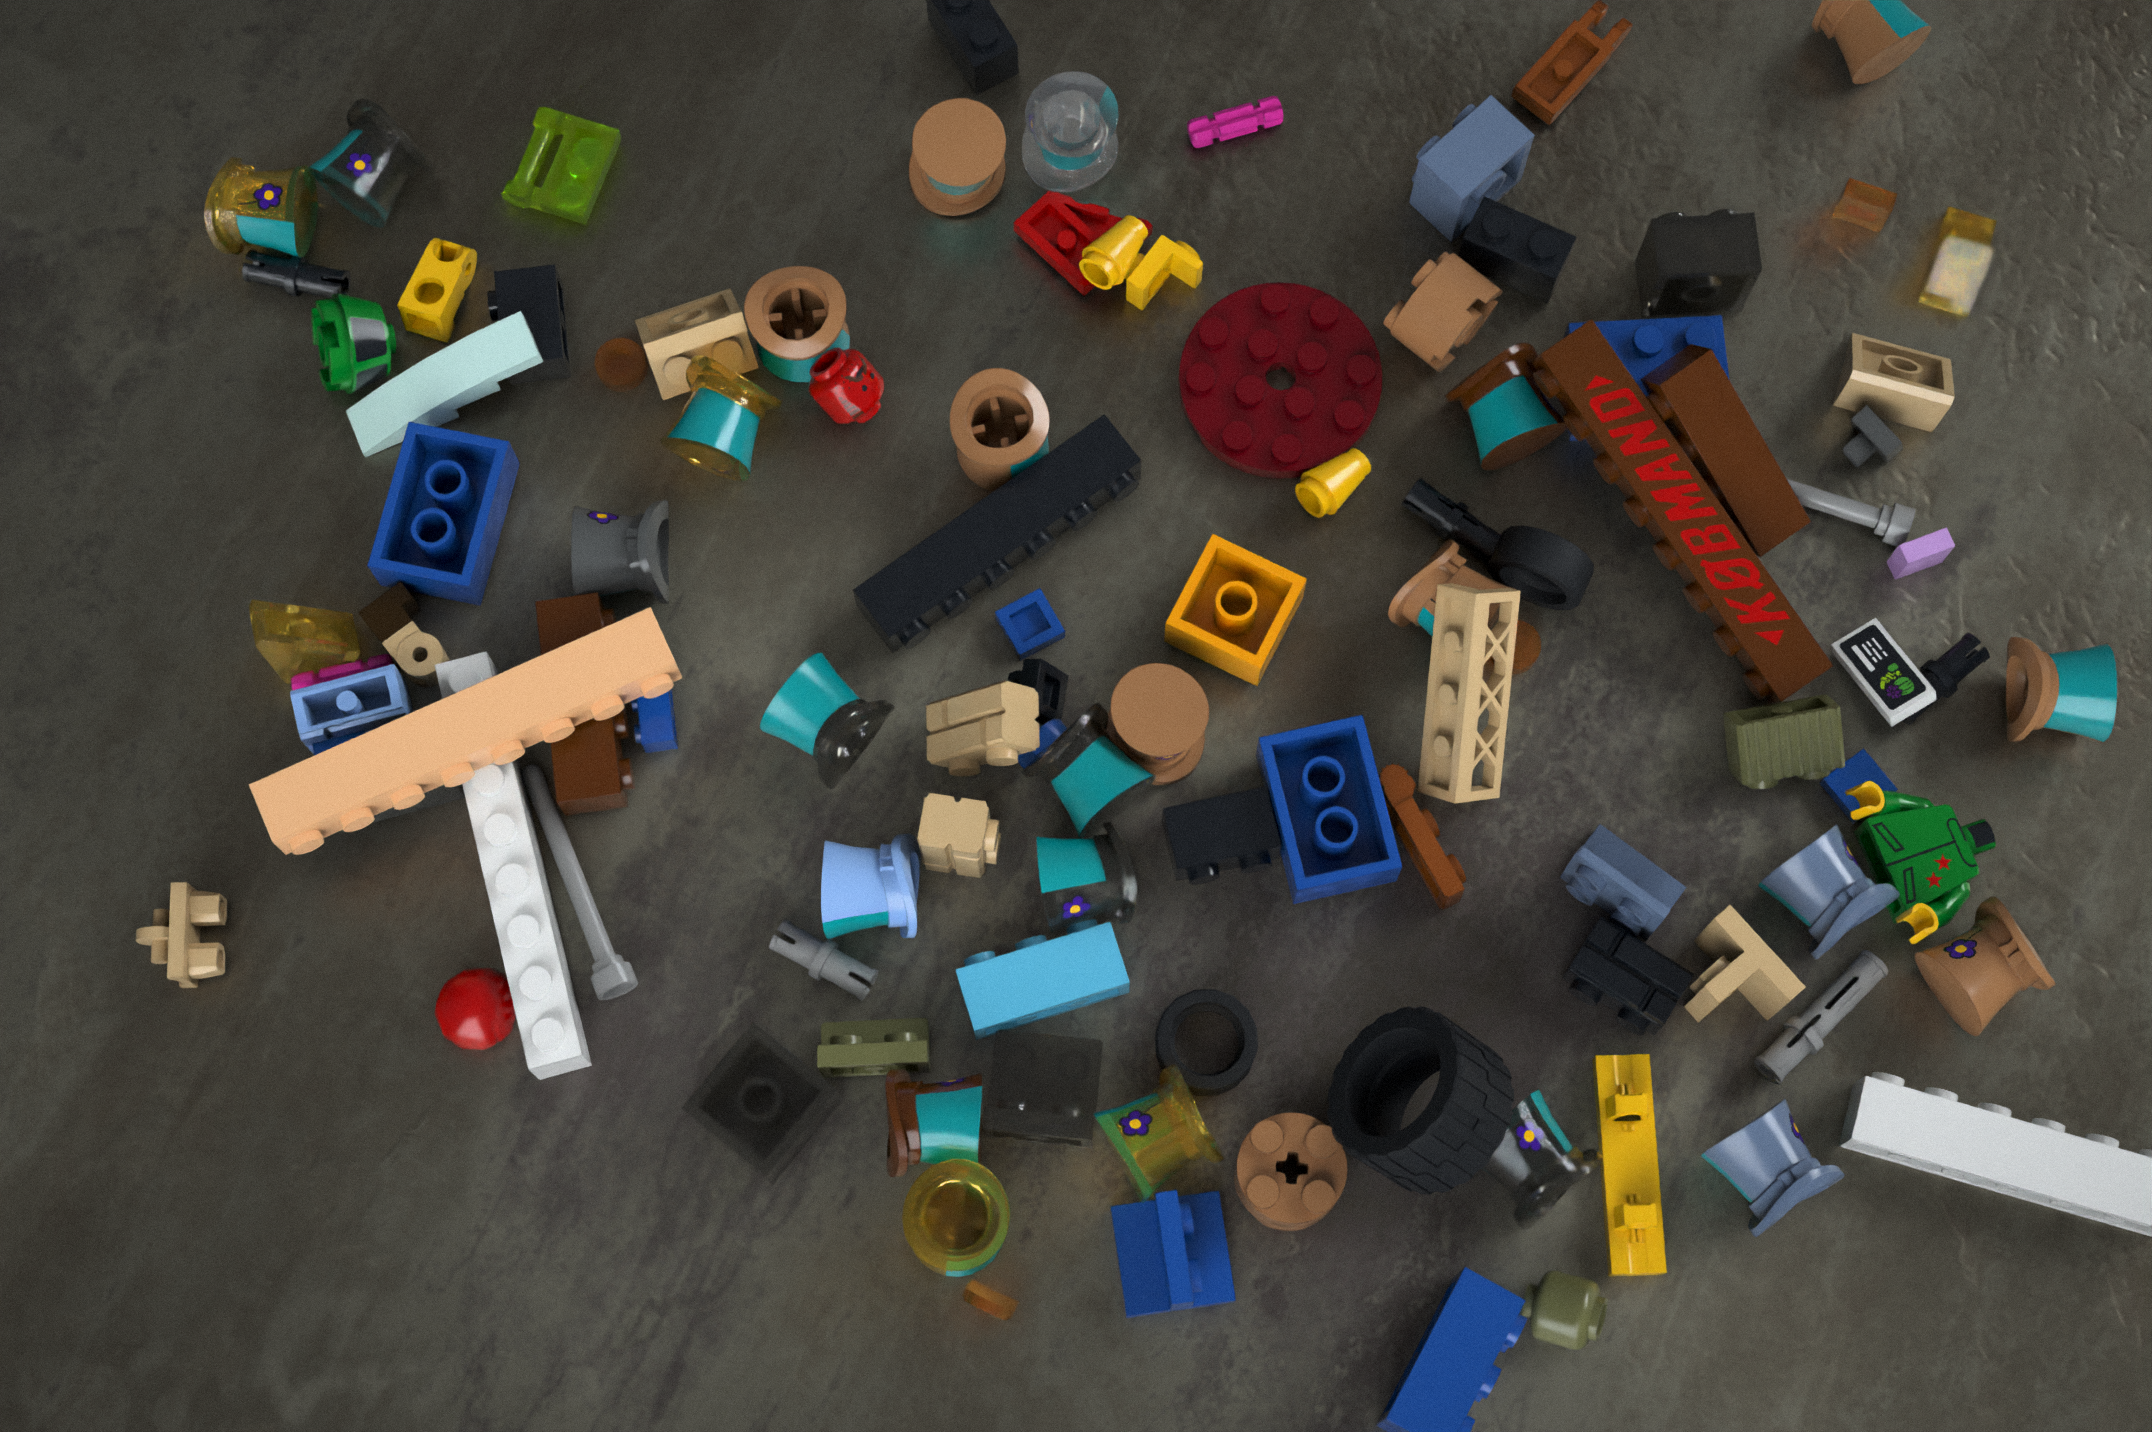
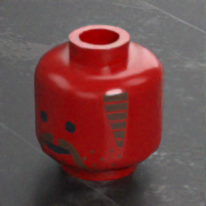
(846, 386)

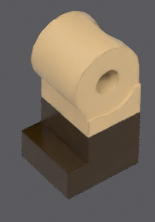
(410, 648)

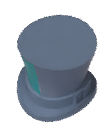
(1827, 890)
(1771, 1166)

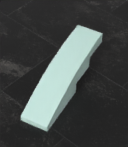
(443, 383)

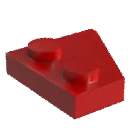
(1061, 230)

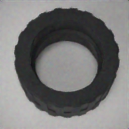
(1455, 1129)

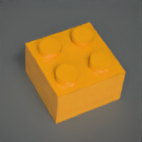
(1234, 609)

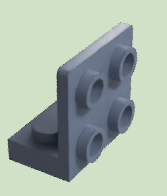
(1621, 883)

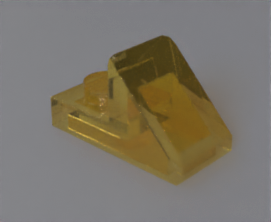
(1958, 261)
(299, 633)

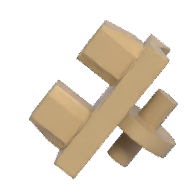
(176, 935)

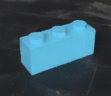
(1042, 978)

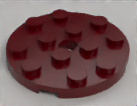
(1268, 428)

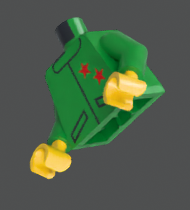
(1919, 853)

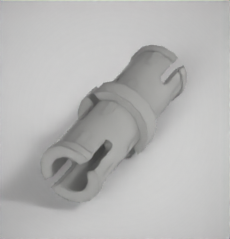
(823, 959)

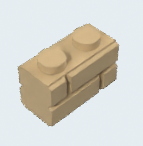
(982, 727)
(958, 835)

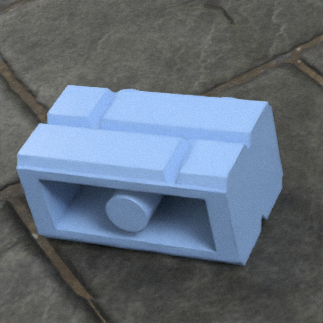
(350, 704)

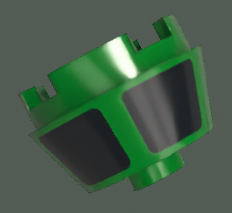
(352, 342)

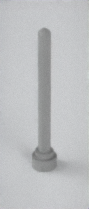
(1889, 522)
(611, 974)

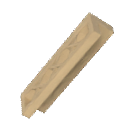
(1460, 694)

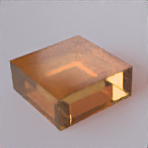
(1864, 205)

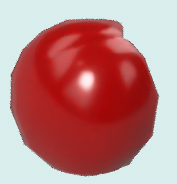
(476, 1008)

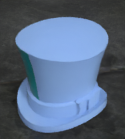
(870, 886)

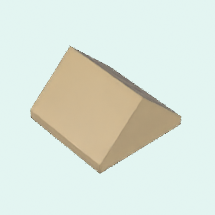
(1895, 383)

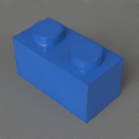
(656, 723)

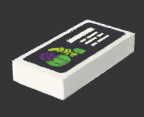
(1883, 672)

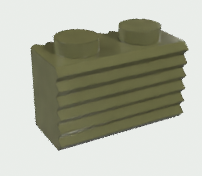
(1784, 741)

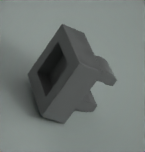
(1873, 437)

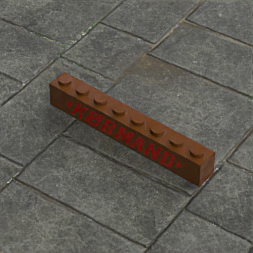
(1680, 513)

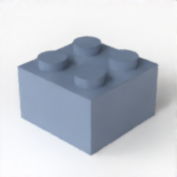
(1473, 160)

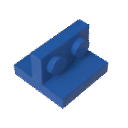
(1172, 1253)

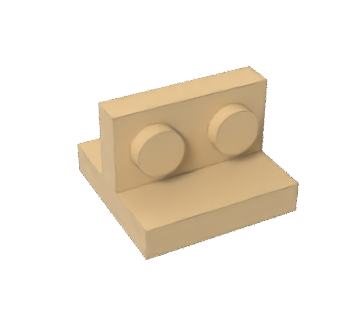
(700, 327)
(1743, 964)

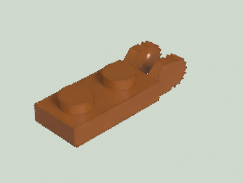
(1569, 64)
(1418, 834)

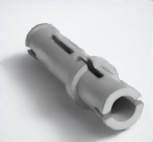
(1806, 1032)

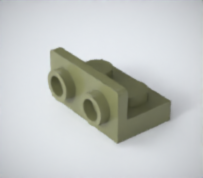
(874, 1047)

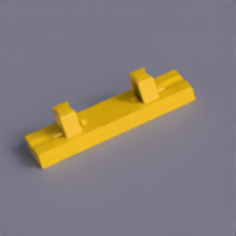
(1629, 1165)

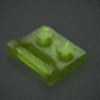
(575, 171)

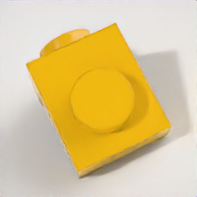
(1152, 270)

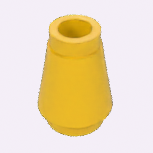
(1113, 253)
(1331, 483)

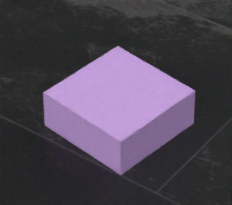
(1920, 553)

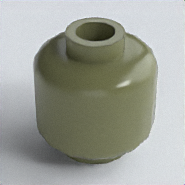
(1565, 1310)

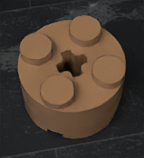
(1444, 310)
(1312, 1149)

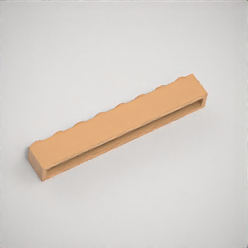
(465, 732)

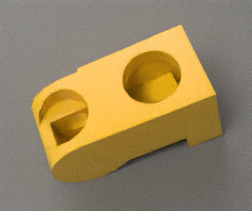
(437, 289)

